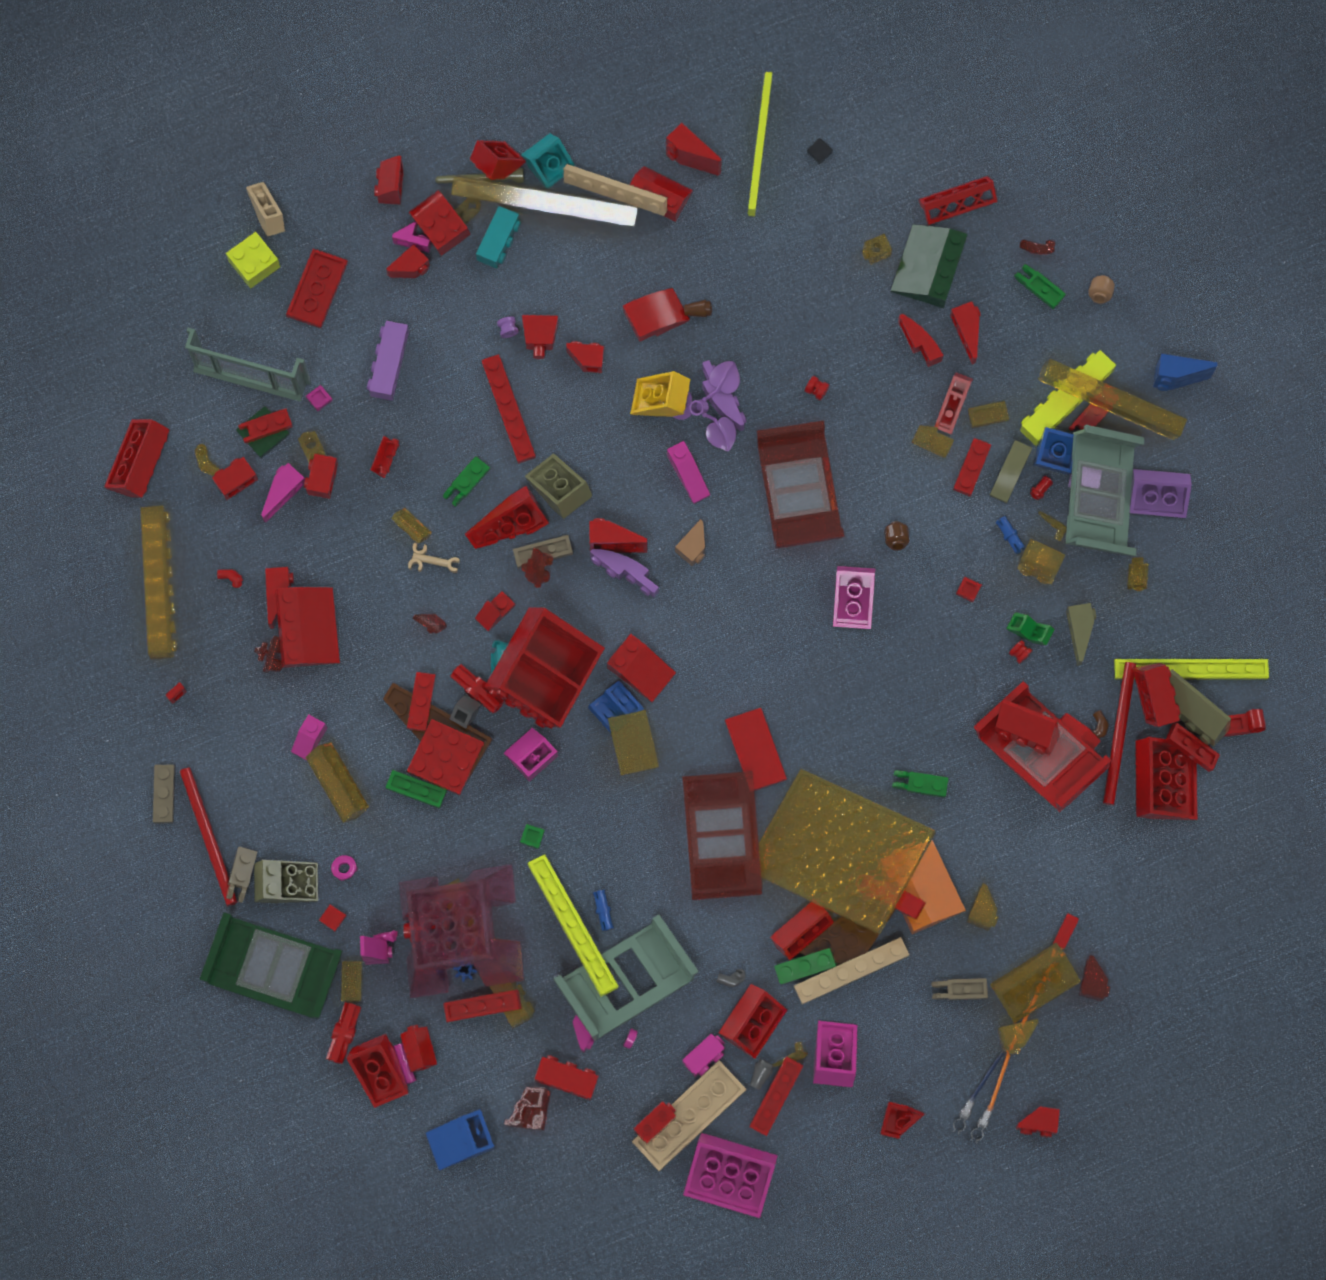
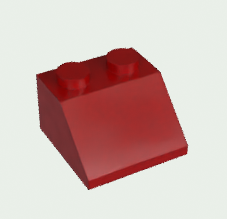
(496, 159)
(390, 181)

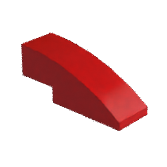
(920, 340)

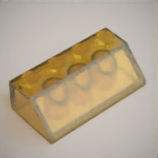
(1035, 982)

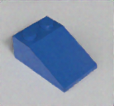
(1178, 371)

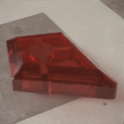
(431, 622)

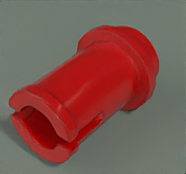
(1038, 491)

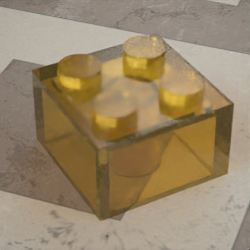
(1040, 562)

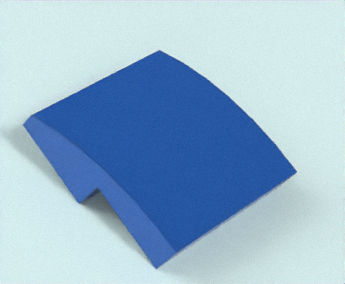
(613, 703)

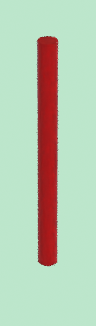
(1119, 734)
(207, 833)

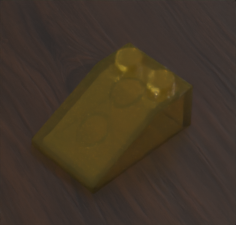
(633, 742)

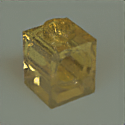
(880, 242)
(307, 438)

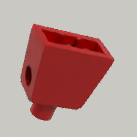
(540, 333)

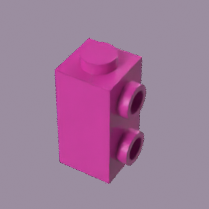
(704, 1054)

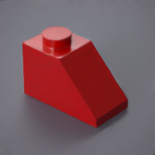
(409, 264)

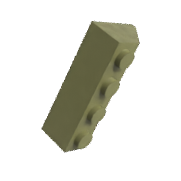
(1199, 712)

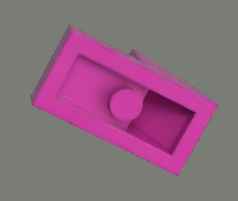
(406, 237)

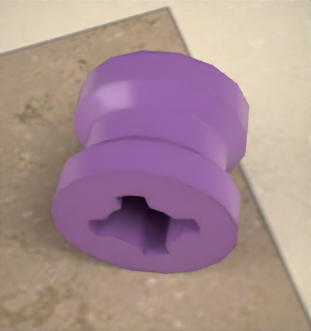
(507, 327)

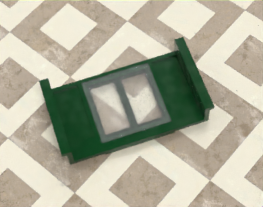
(270, 967)

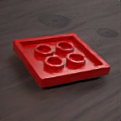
(445, 757)

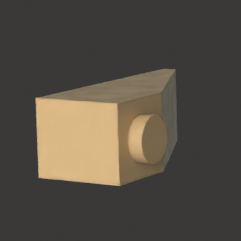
(266, 209)

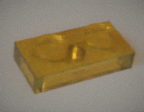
(988, 414)
(411, 525)
(351, 981)

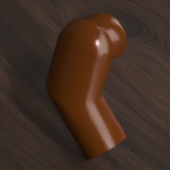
(1102, 726)

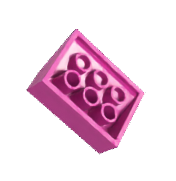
(730, 1175)

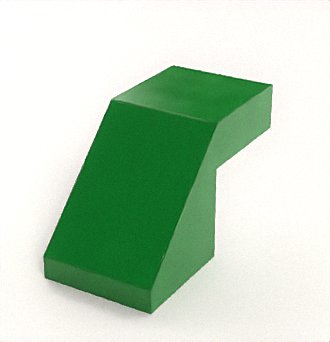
(1030, 630)

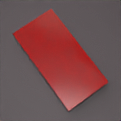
(317, 288)
(756, 748)

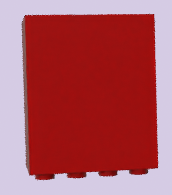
(544, 667)

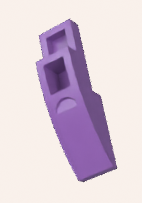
(724, 404)
(620, 565)

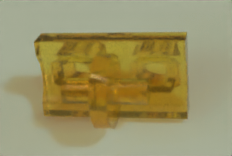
(1138, 574)

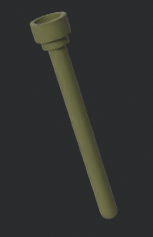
(517, 176)

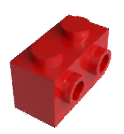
(321, 476)
(234, 478)

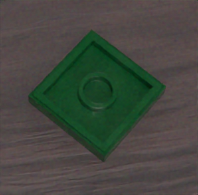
(266, 444)

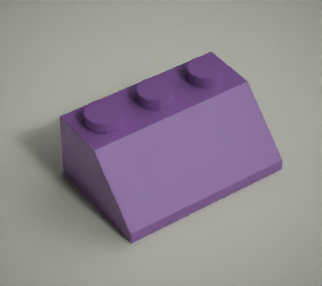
(1160, 493)

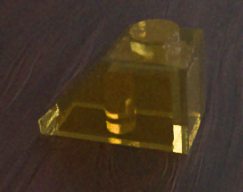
(984, 910)
(1016, 1035)

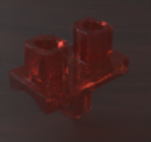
(535, 567)
(270, 663)

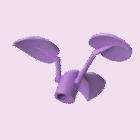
(723, 431)

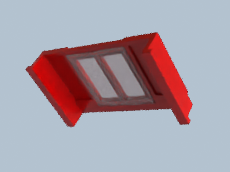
(1054, 776)

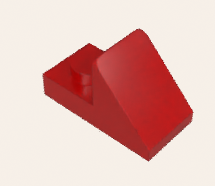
(494, 611)

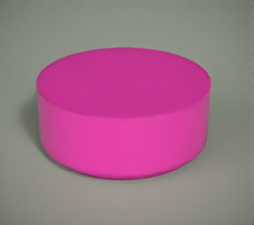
(631, 1036)

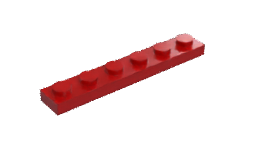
(508, 409)

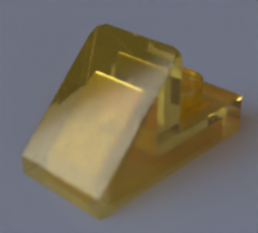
(931, 440)

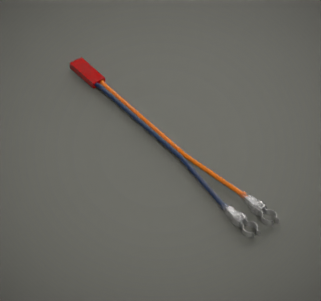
(1061, 939)

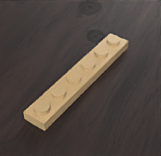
(615, 189)
(851, 971)

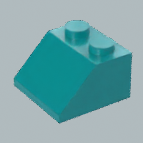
(548, 160)

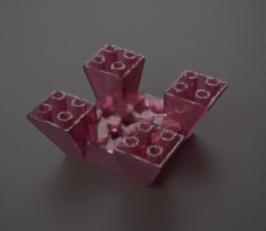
(431, 954)

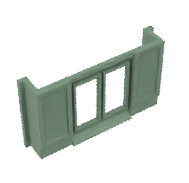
(660, 957)

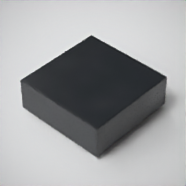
(819, 151)

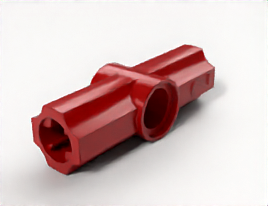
(476, 689)
(343, 1033)

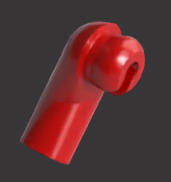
(232, 575)

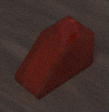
(1094, 981)

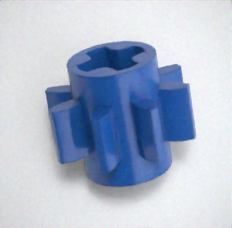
(463, 975)

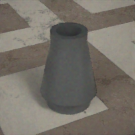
(761, 1073)

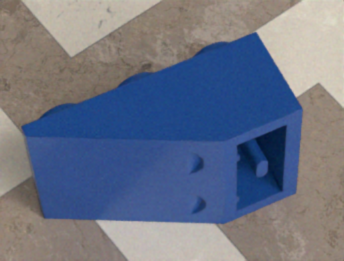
(460, 1140)

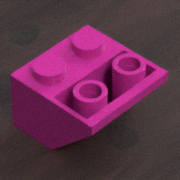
(531, 754)

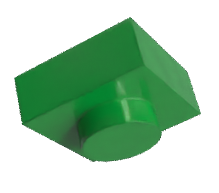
(532, 836)

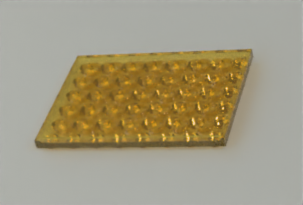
(842, 850)

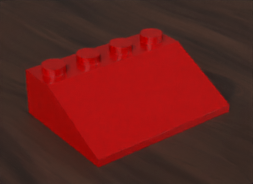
(307, 626)
(1164, 781)

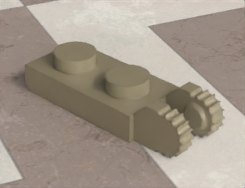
(241, 872)
(962, 989)

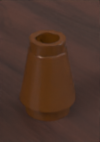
(699, 309)

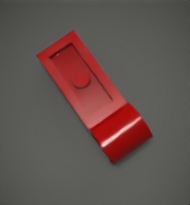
(1247, 723)

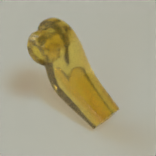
(203, 460)

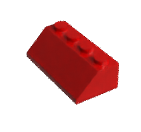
(137, 458)

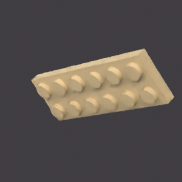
(693, 1113)

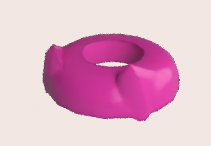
(344, 859)
(390, 936)

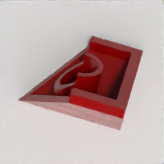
(899, 1119)

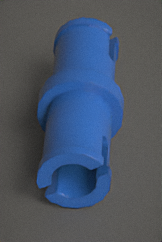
(1010, 535)
(603, 910)

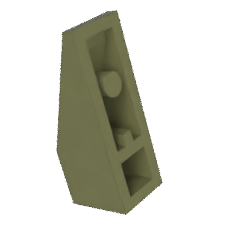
(1080, 624)

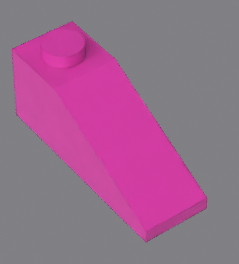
(688, 472)
(283, 488)
(375, 950)

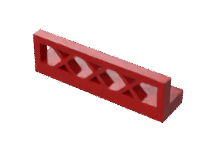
(958, 193)

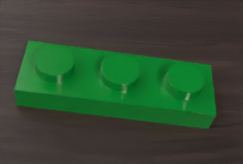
(416, 789)
(805, 965)

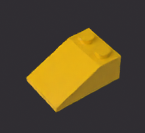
(661, 395)

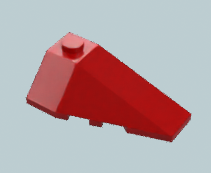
(512, 517)

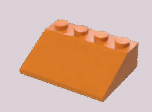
(934, 887)

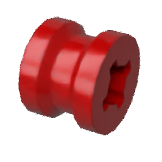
(1020, 651)

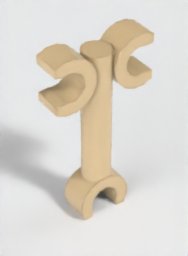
(419, 557)

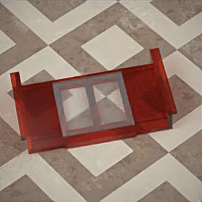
(799, 484)
(722, 835)

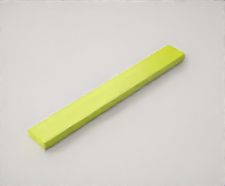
(760, 144)
(1204, 668)
(572, 925)

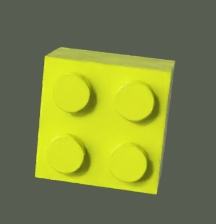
(253, 260)

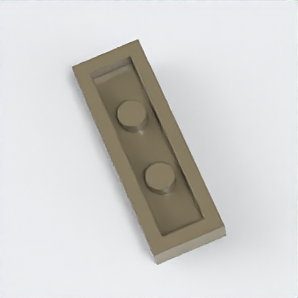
(556, 547)
(163, 793)

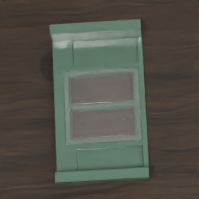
(1101, 490)

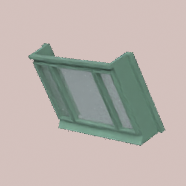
(248, 373)

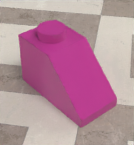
(308, 736)

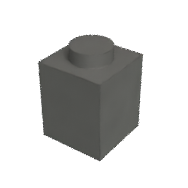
(465, 711)

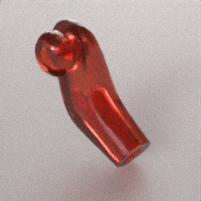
(1036, 248)

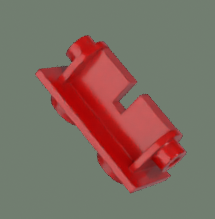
(384, 456)

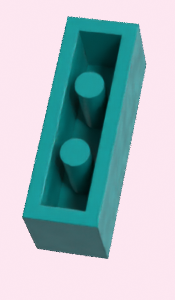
(498, 237)

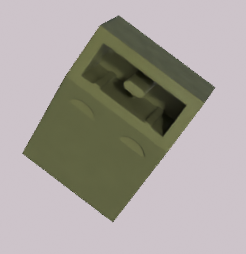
(285, 881)

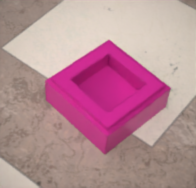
(319, 398)

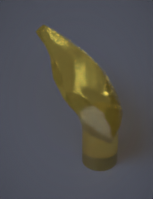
(1061, 529)
(798, 1055)

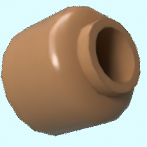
(1101, 289)

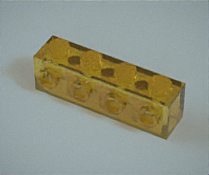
(337, 782)

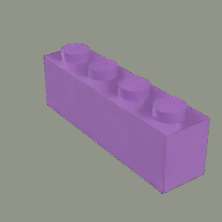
(388, 361)

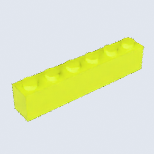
(1061, 403)

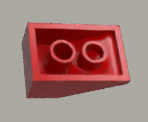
(690, 151)
(614, 538)
(640, 668)
(378, 1070)

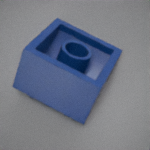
(1055, 451)

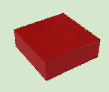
(968, 589)
(176, 693)
(332, 918)

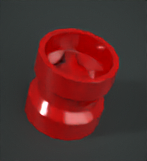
(817, 388)

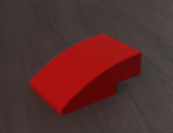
(655, 314)

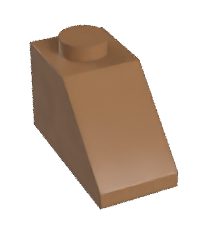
(692, 546)

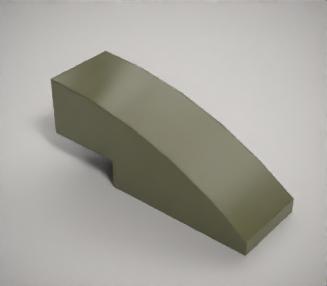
(1011, 471)

